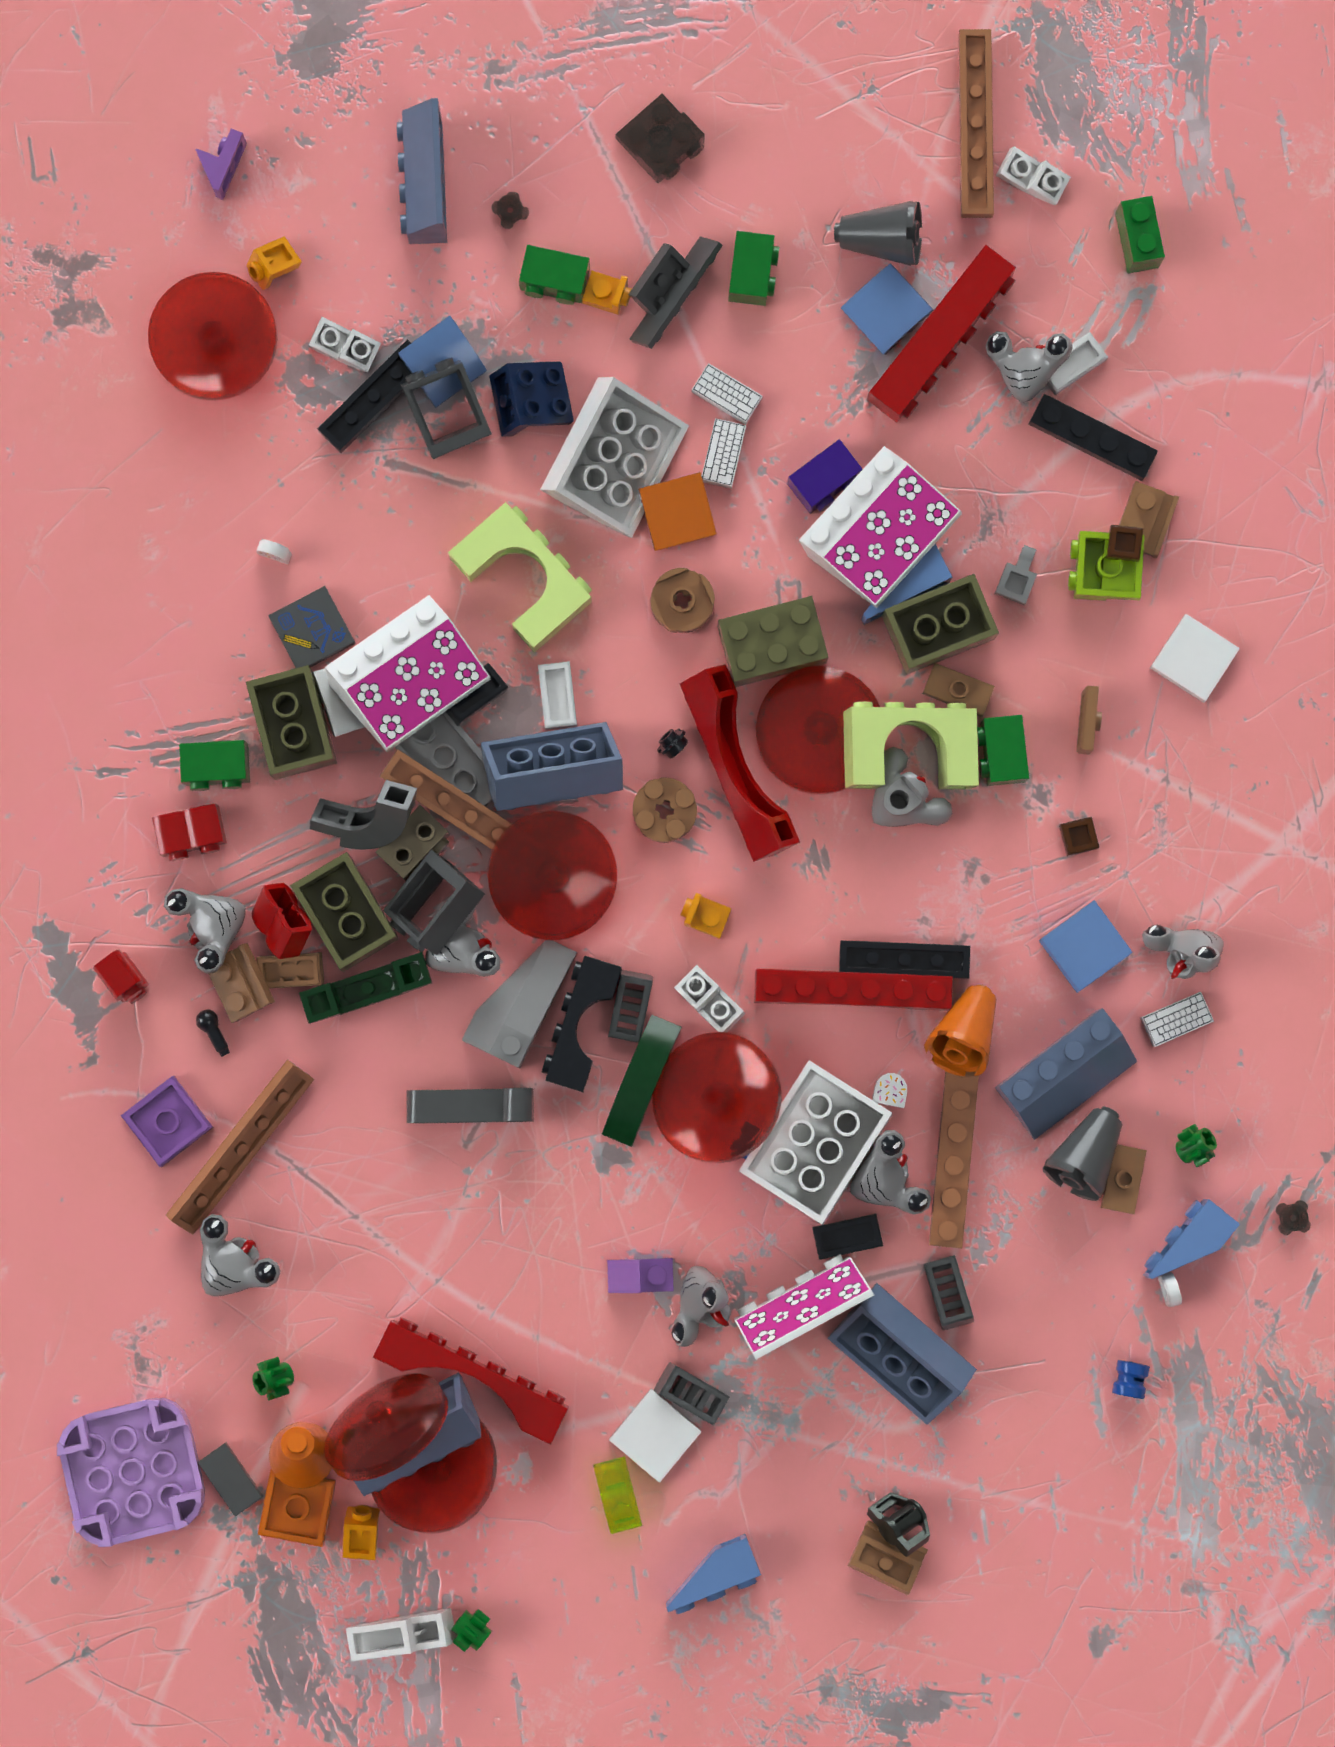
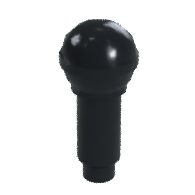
(208, 1022)

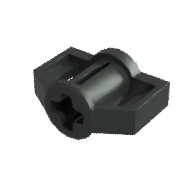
(901, 1522)

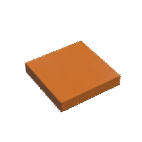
(677, 511)
(296, 1513)

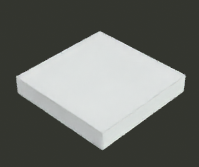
(1194, 658)
(655, 1435)

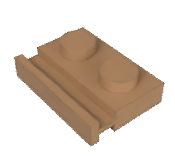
(1152, 511)
(241, 984)
(885, 1561)

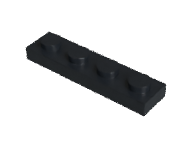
(366, 402)
(1093, 437)
(904, 958)

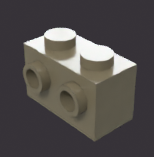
(415, 842)

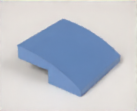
(887, 308)
(436, 345)
(1085, 946)

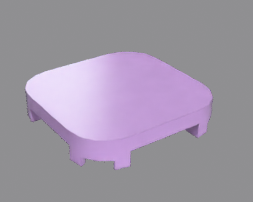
(131, 1471)

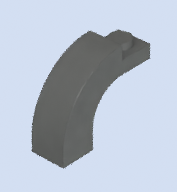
(367, 826)

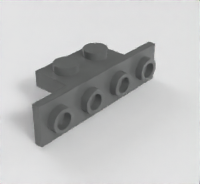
(667, 285)

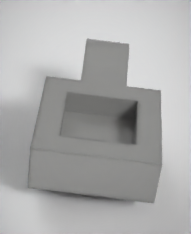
(1017, 580)

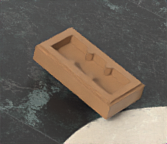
(956, 687)
(1089, 720)
(292, 972)
(1124, 1179)

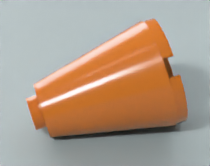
(965, 1033)
(299, 1455)

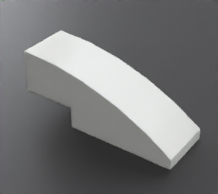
(401, 1635)

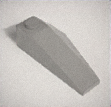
(516, 1010)

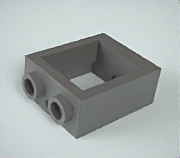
(460, 437)
(418, 890)

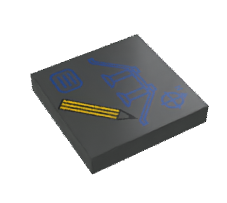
(312, 629)

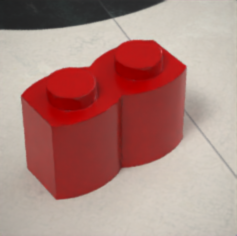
(189, 831)
(281, 920)
(121, 977)

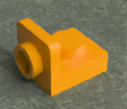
(272, 262)
(606, 292)
(705, 915)
(360, 1532)

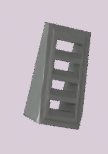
(635, 978)
(957, 1320)
(668, 1378)

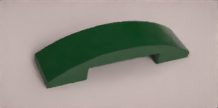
(366, 988)
(641, 1080)

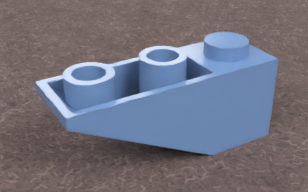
(1199, 1236)
(722, 1568)

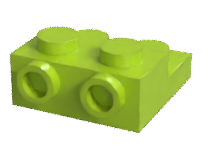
(1103, 577)

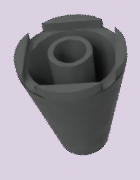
(883, 232)
(1086, 1155)

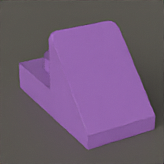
(222, 168)
(640, 1275)

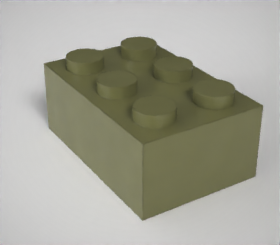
(940, 624)
(772, 641)
(291, 722)
(344, 912)

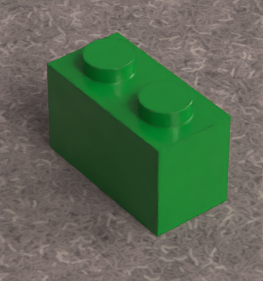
(1139, 234)
(751, 268)
(554, 275)
(1003, 750)
(214, 764)

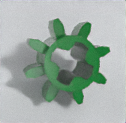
(1196, 1145)
(273, 1378)
(471, 1630)

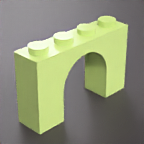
(507, 534)
(950, 729)

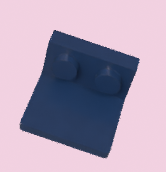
(530, 396)

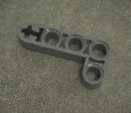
(470, 1105)

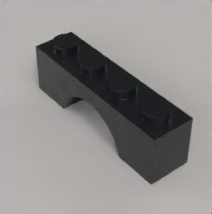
(594, 983)

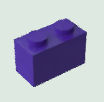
(824, 477)

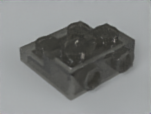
(661, 139)

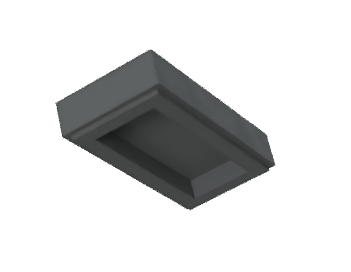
(230, 1479)

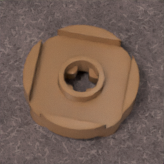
(689, 583)
(656, 793)

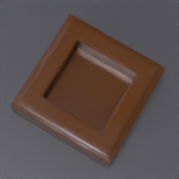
(1124, 543)
(1079, 836)

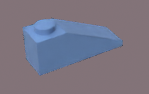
(926, 576)

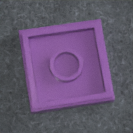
(167, 1121)

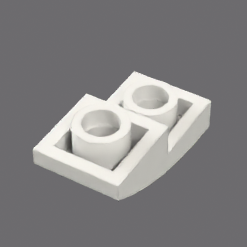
(1033, 177)
(344, 345)
(339, 715)
(709, 1000)

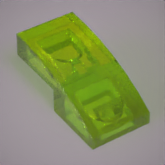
(617, 1495)

